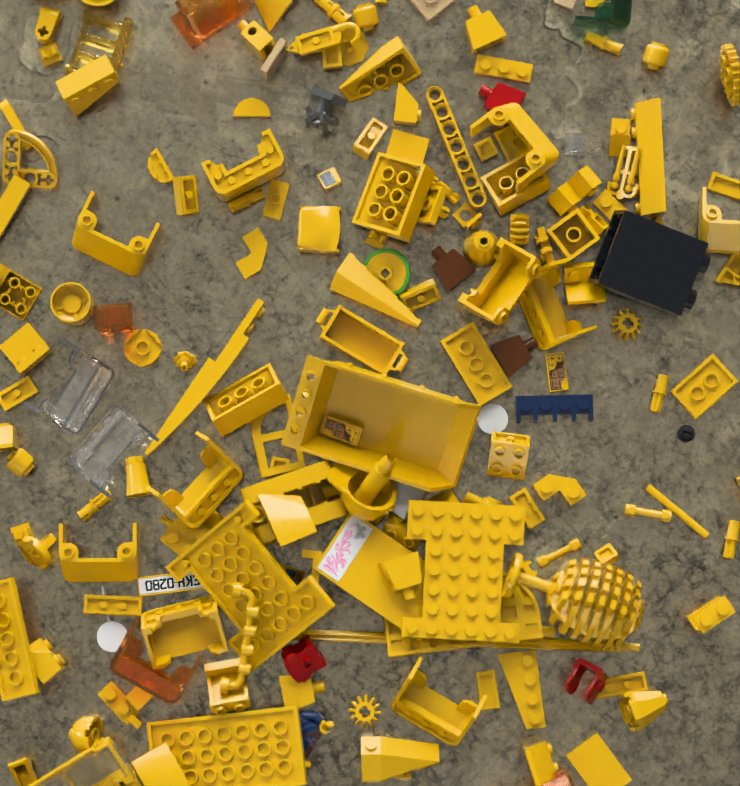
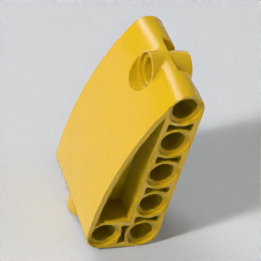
(311, 483)

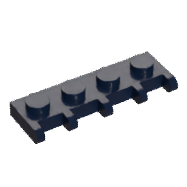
(554, 406)

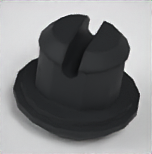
(686, 433)

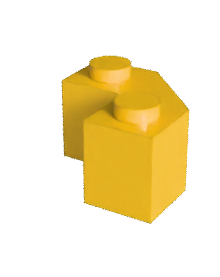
(579, 186)
(567, 487)

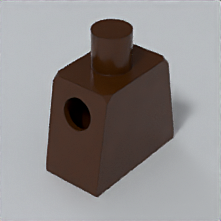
(451, 268)
(513, 353)

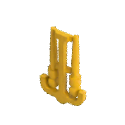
(621, 194)

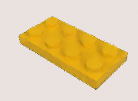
(476, 364)

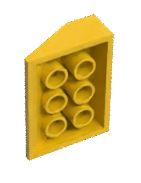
(393, 196)

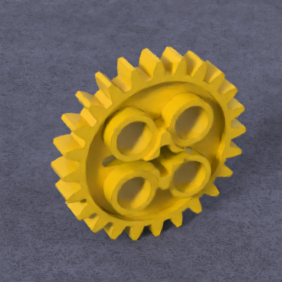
(730, 73)

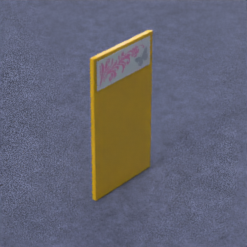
(353, 565)

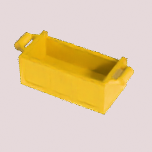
(361, 341)

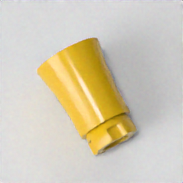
(136, 477)

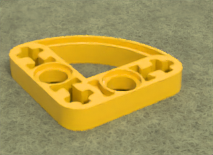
(21, 171)

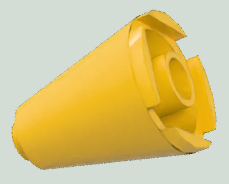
(479, 254)

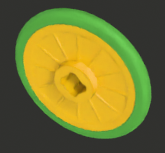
(395, 264)

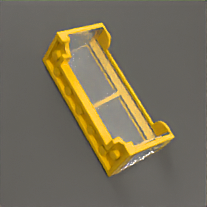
(96, 766)

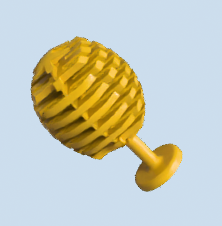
(587, 599)

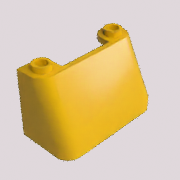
(502, 284)
(183, 630)

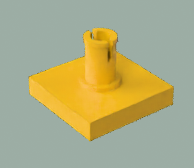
(433, 206)

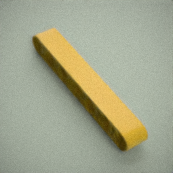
(455, 138)

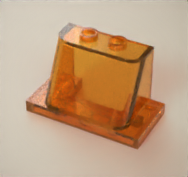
(203, 18)

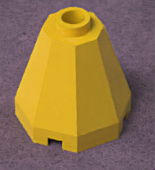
(641, 707)

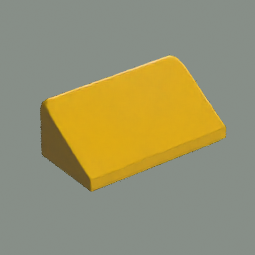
(186, 195)
(420, 295)

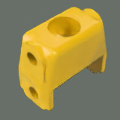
(319, 229)

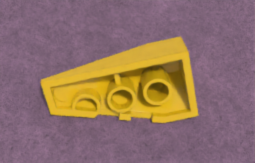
(384, 69)
(392, 757)

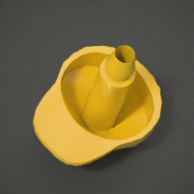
(364, 493)

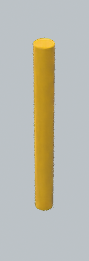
(677, 511)

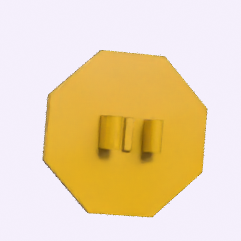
(355, 52)

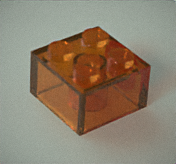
(114, 318)

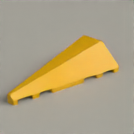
(360, 284)

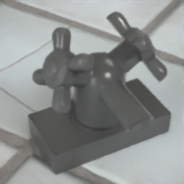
(323, 108)

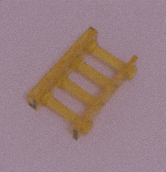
(118, 45)

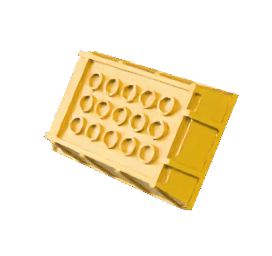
(415, 424)

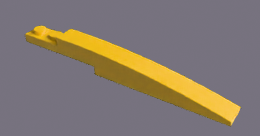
(208, 378)

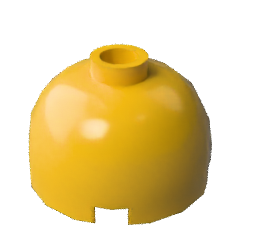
(86, 732)

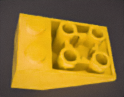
(16, 293)

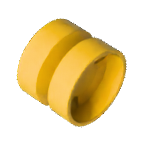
(72, 304)

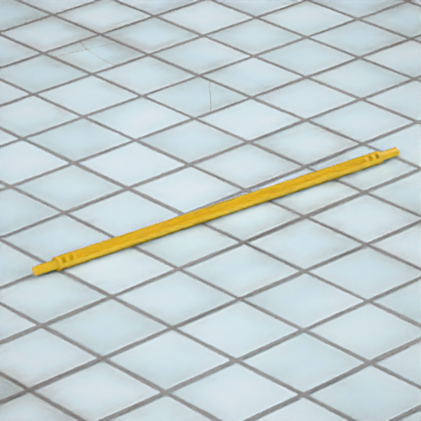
(544, 644)

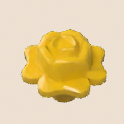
(184, 360)

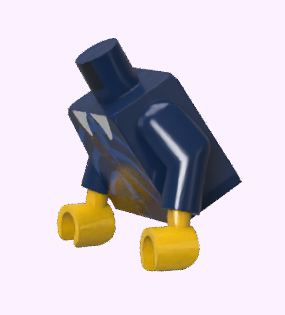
(312, 727)

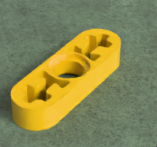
(13, 120)

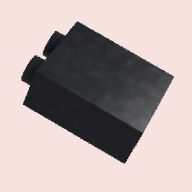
(650, 263)

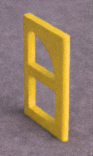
(259, 439)

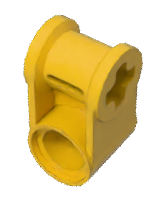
(47, 22)

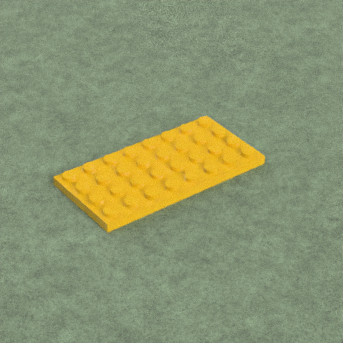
(236, 747)

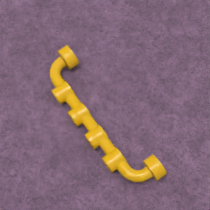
(247, 648)

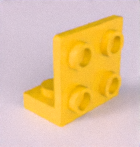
(577, 286)
(25, 349)
(508, 455)

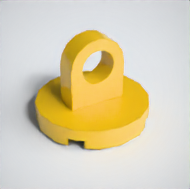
(36, 551)

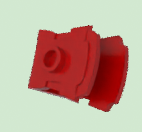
(302, 659)
(597, 685)

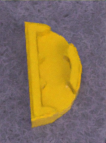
(251, 109)
(158, 168)

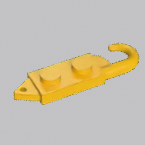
(322, 39)

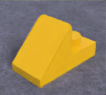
(619, 136)
(23, 771)

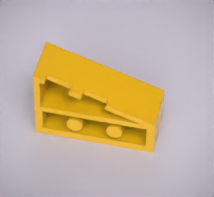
(87, 84)

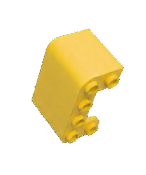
(248, 175)

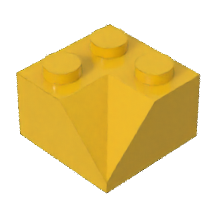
(45, 661)

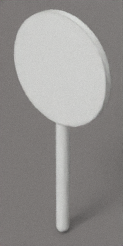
(492, 418)
(110, 633)

